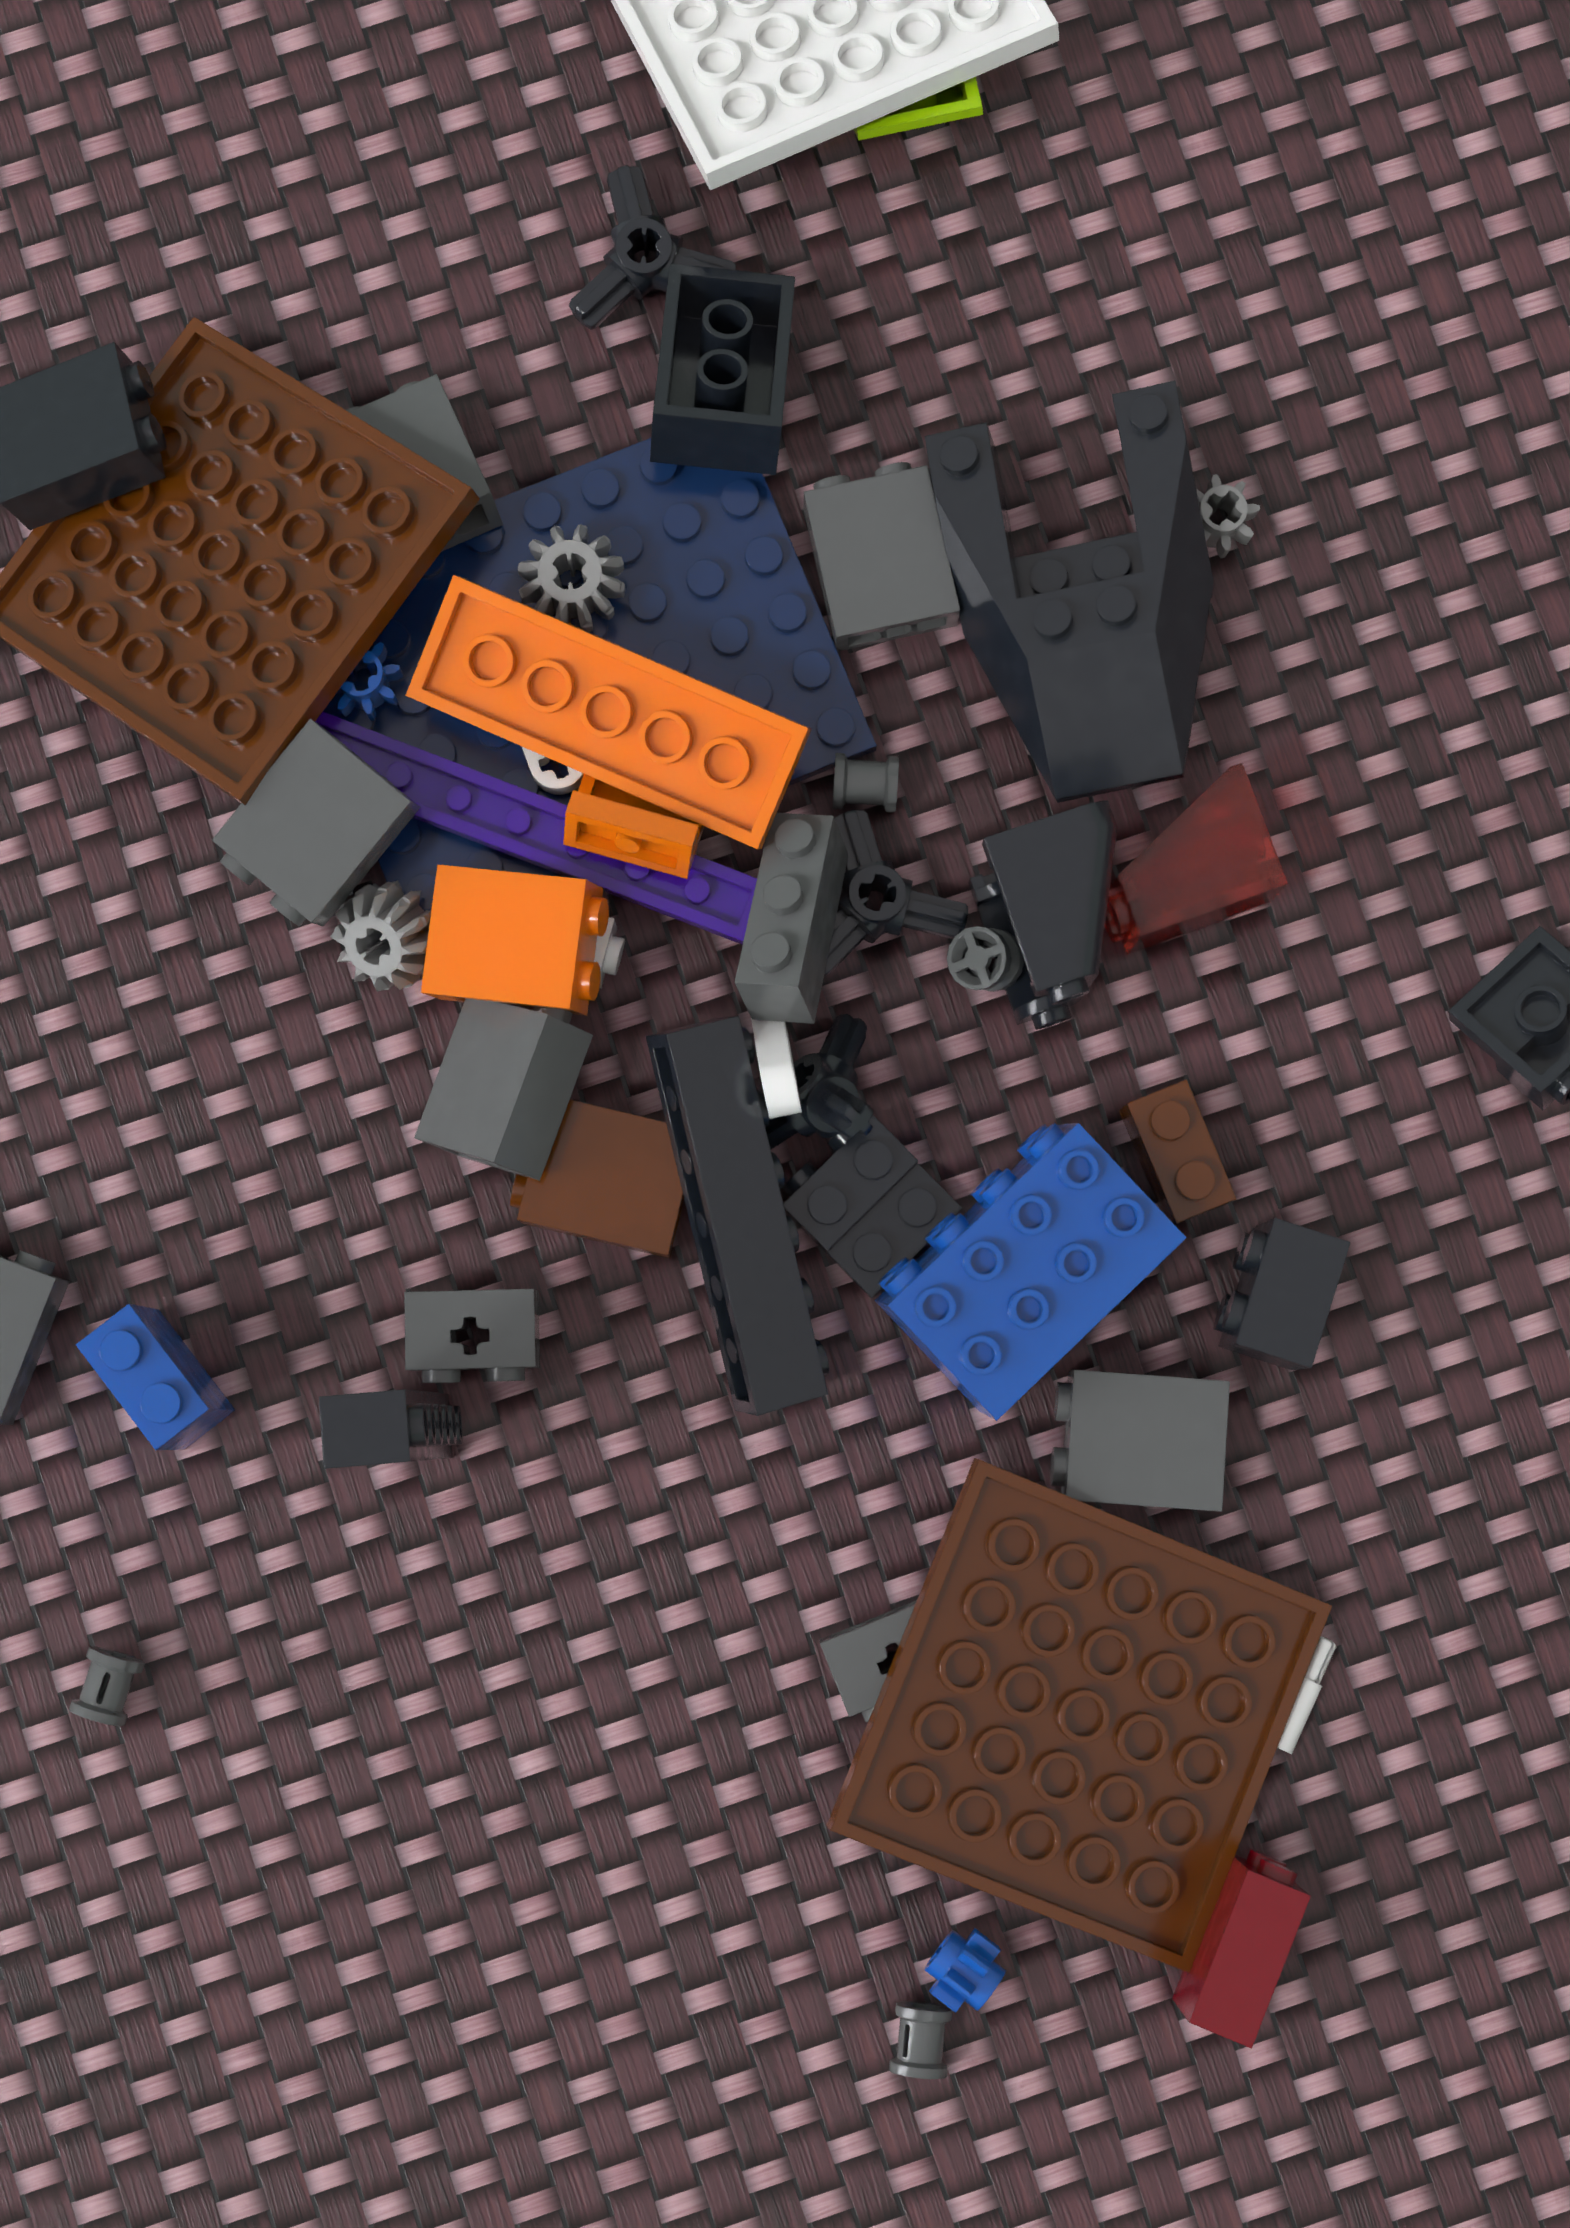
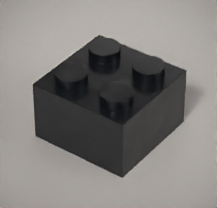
(1281, 1293)

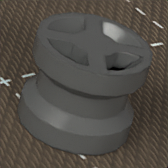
(970, 959)

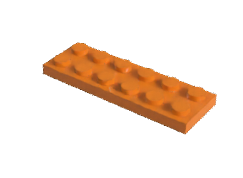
(608, 712)

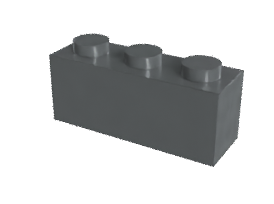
(792, 918)

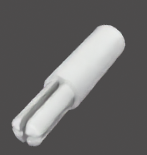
(1307, 1695)

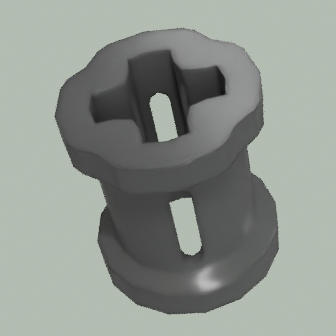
(865, 782)
(92, 1701)
(921, 2040)

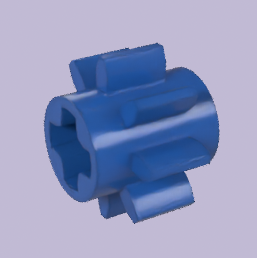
(378, 684)
(965, 1970)

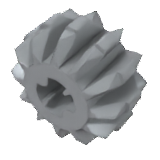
(572, 555)
(384, 935)

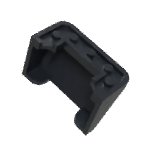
(1054, 899)

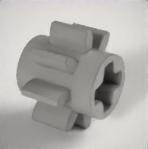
(1235, 505)

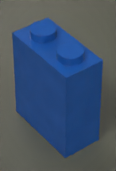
(155, 1377)

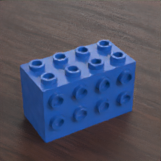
(1028, 1266)

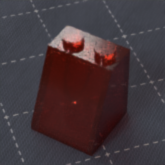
(1198, 870)

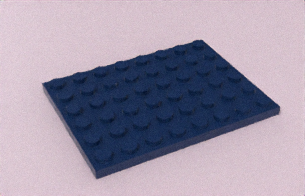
(704, 594)

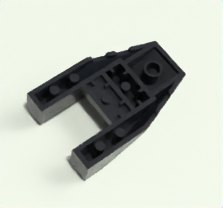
(1092, 638)

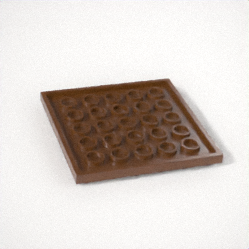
(241, 580)
(1079, 1716)

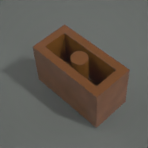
(1177, 1153)

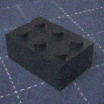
(722, 369)

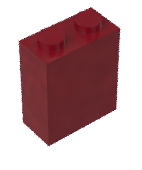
(1243, 1949)

